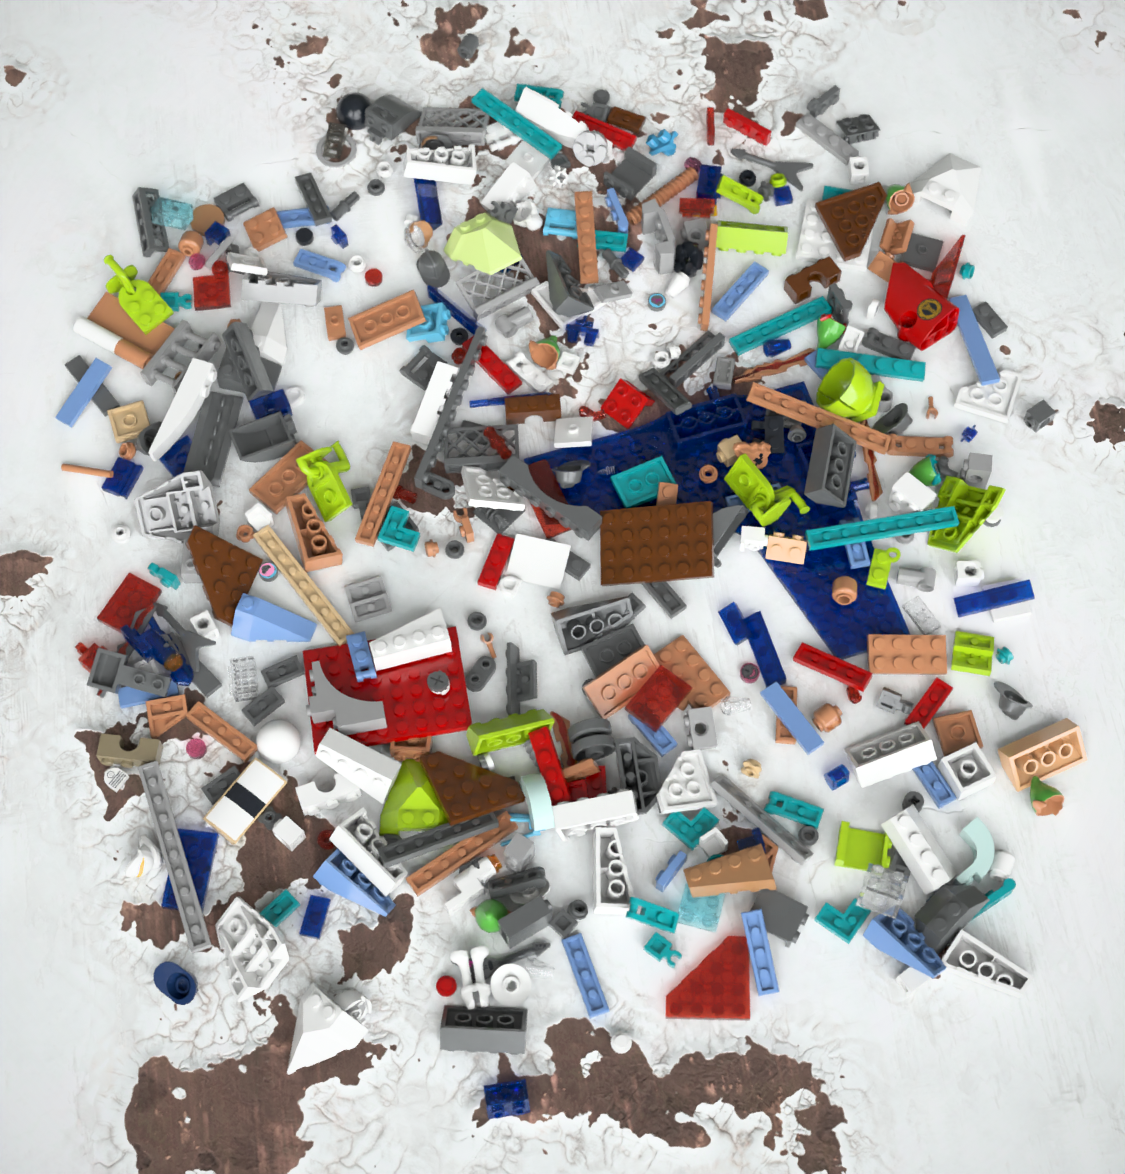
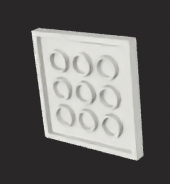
(817, 244)

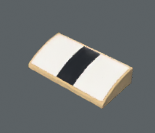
(244, 800)

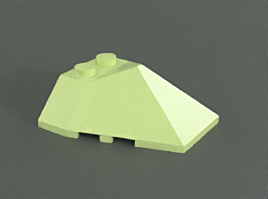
(484, 244)

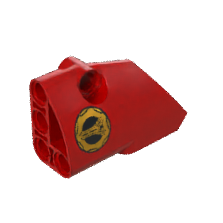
(917, 308)

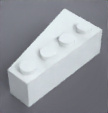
(412, 642)
(359, 843)

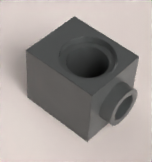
(1039, 416)

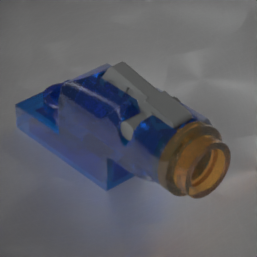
(153, 646)

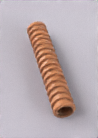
(664, 193)

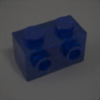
(708, 182)

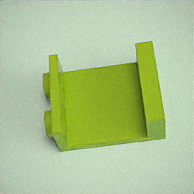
(860, 847)

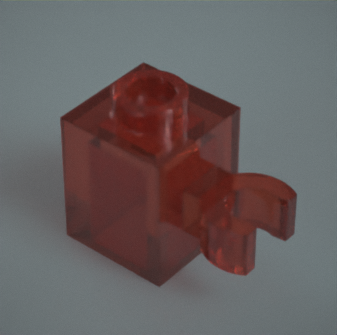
(87, 655)

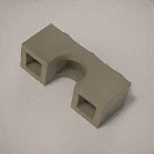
(111, 751)

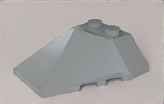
(177, 506)

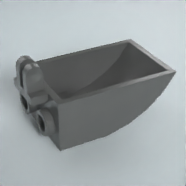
(389, 118)
(264, 438)
(724, 526)

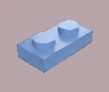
(675, 864)

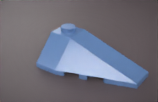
(262, 620)
(345, 879)
(904, 943)

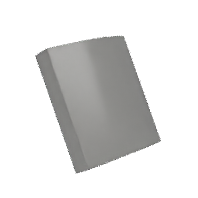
(368, 599)

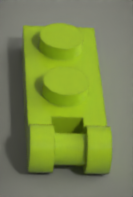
(739, 194)

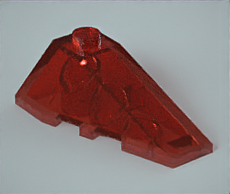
(944, 272)

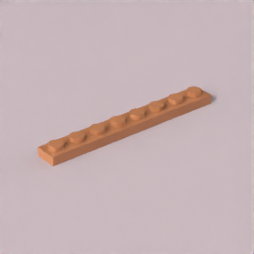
(817, 417)

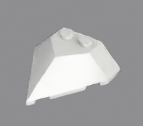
(321, 1030)

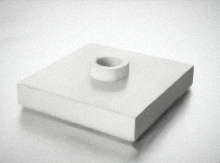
(528, 158)
(246, 263)
(573, 432)
(1011, 611)

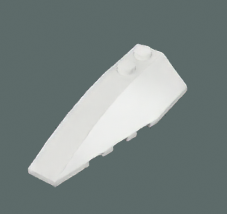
(550, 119)
(185, 405)

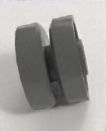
(591, 739)

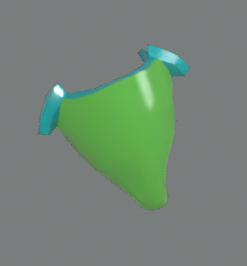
(926, 472)

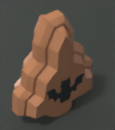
(755, 451)

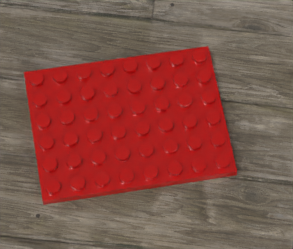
(407, 701)

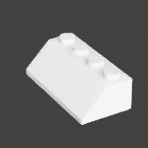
(890, 754)
(919, 849)

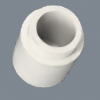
(1001, 865)

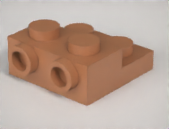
(411, 748)

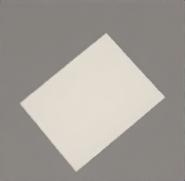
(538, 561)

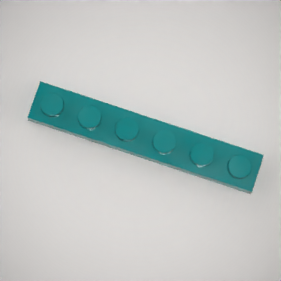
(516, 123)
(780, 325)
(874, 364)

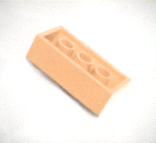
(1043, 753)

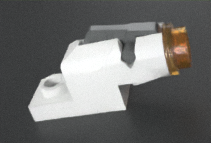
(469, 882)

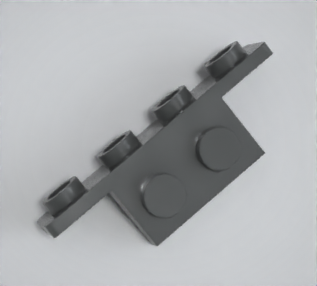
(520, 679)

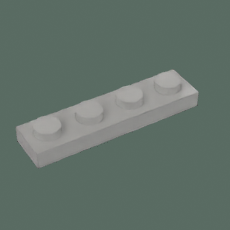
(826, 138)

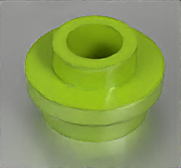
(778, 180)

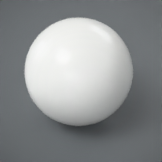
(278, 741)

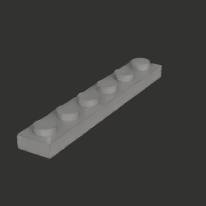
(761, 819)

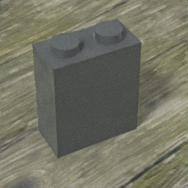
(525, 921)

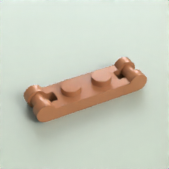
(920, 446)

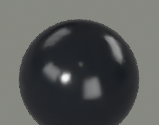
(351, 110)

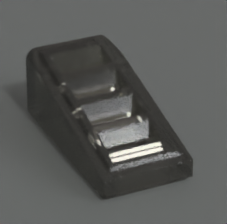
(330, 134)

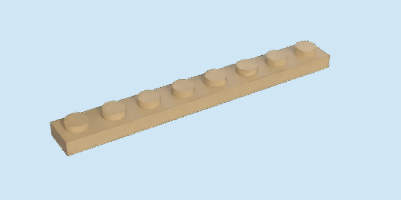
(303, 585)

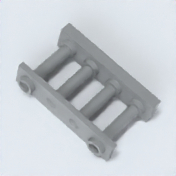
(173, 346)

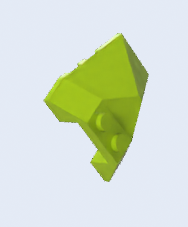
(972, 509)
(411, 803)

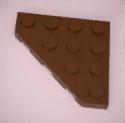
(851, 218)
(224, 571)
(467, 789)

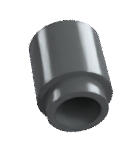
(468, 46)

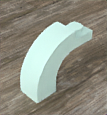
(538, 801)
(982, 847)

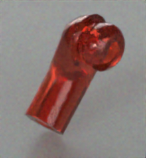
(584, 411)
(853, 695)

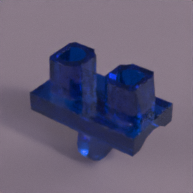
(590, 334)

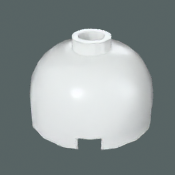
(354, 1004)

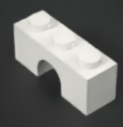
(314, 800)

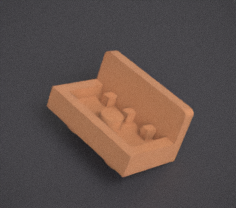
(896, 236)
(882, 265)

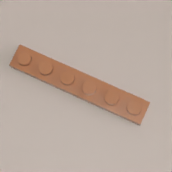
(586, 237)
(708, 270)
(383, 494)
(459, 855)

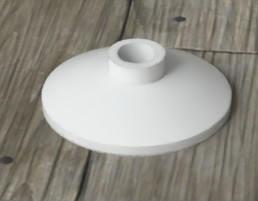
(529, 894)
(501, 989)

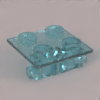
(700, 911)

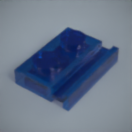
(124, 478)

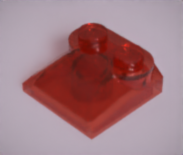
(695, 206)

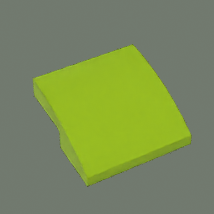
(972, 653)

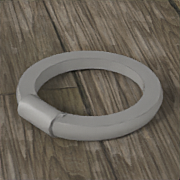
(349, 159)

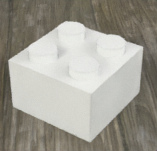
(910, 495)
(967, 771)

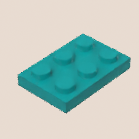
(641, 482)

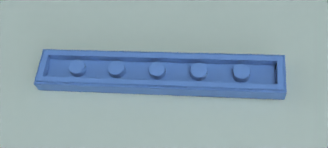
(975, 342)

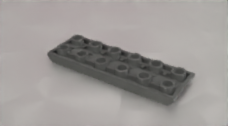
(211, 438)

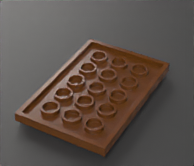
(657, 543)

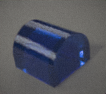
(837, 777)

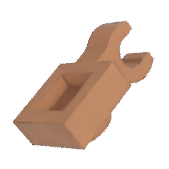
(466, 529)

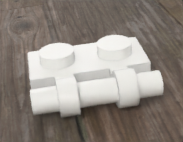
(498, 132)

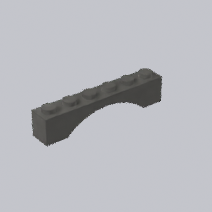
(580, 519)

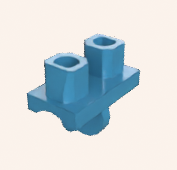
(662, 143)

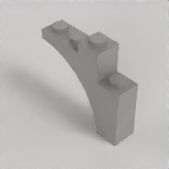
(347, 713)

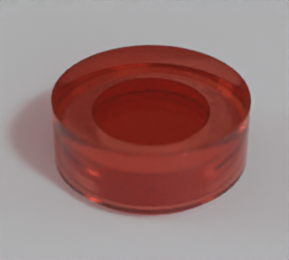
(373, 277)

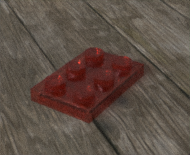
(129, 598)
(658, 698)

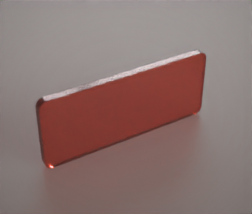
(547, 483)

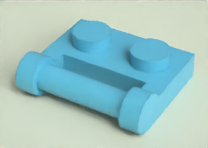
(562, 219)

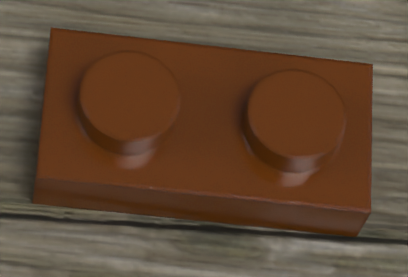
(626, 119)

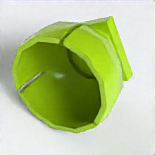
(850, 391)

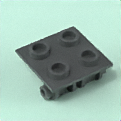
(859, 127)
(498, 518)

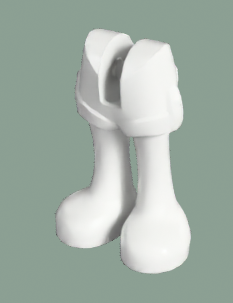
(462, 959)

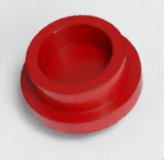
(446, 986)

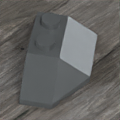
(638, 772)
(948, 913)

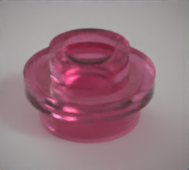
(197, 261)

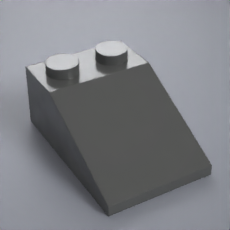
(228, 377)

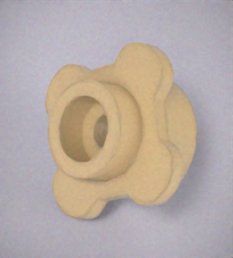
(751, 768)

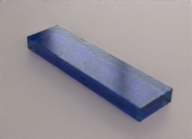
(994, 598)

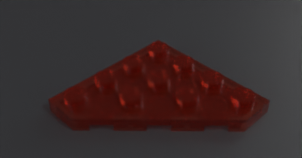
(715, 987)

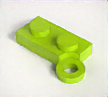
(880, 567)

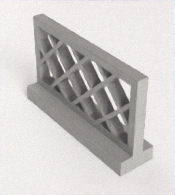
(458, 135)
(502, 299)

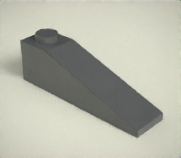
(564, 289)
(587, 622)

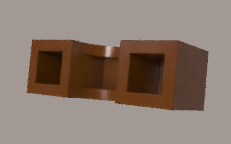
(823, 271)
(520, 408)

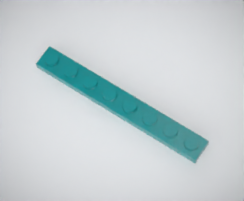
(882, 528)

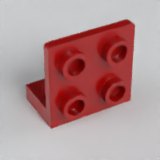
(626, 403)

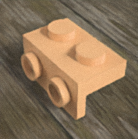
(786, 548)

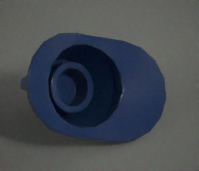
(175, 982)

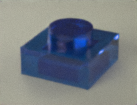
(782, 196)
(339, 236)
(632, 259)

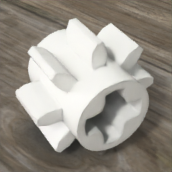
(561, 179)

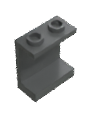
(631, 174)
(781, 914)

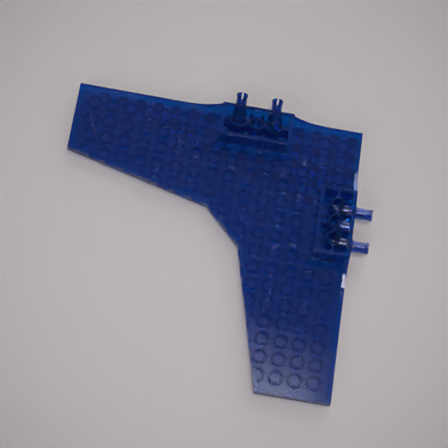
(692, 442)

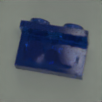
(507, 1099)

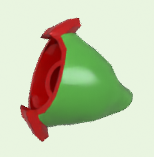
(828, 331)

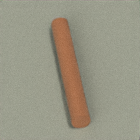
(87, 470)

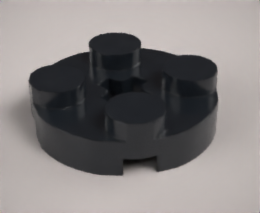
(682, 263)

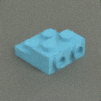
(435, 326)

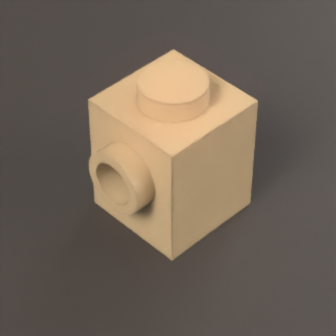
(725, 450)

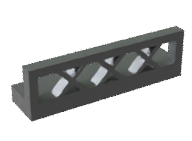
(143, 216)
(696, 361)

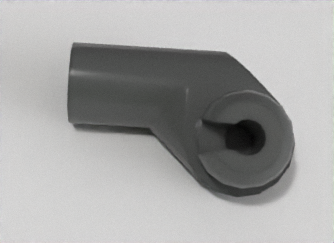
(943, 467)

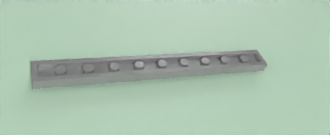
(174, 857)

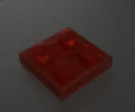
(211, 292)

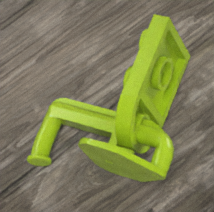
(141, 305)
(325, 481)
(758, 493)

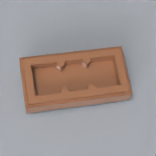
(335, 322)

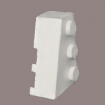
(510, 187)

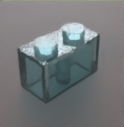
(172, 213)

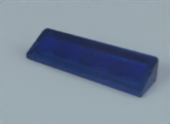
(428, 202)
(455, 310)
(765, 651)

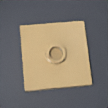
(128, 421)

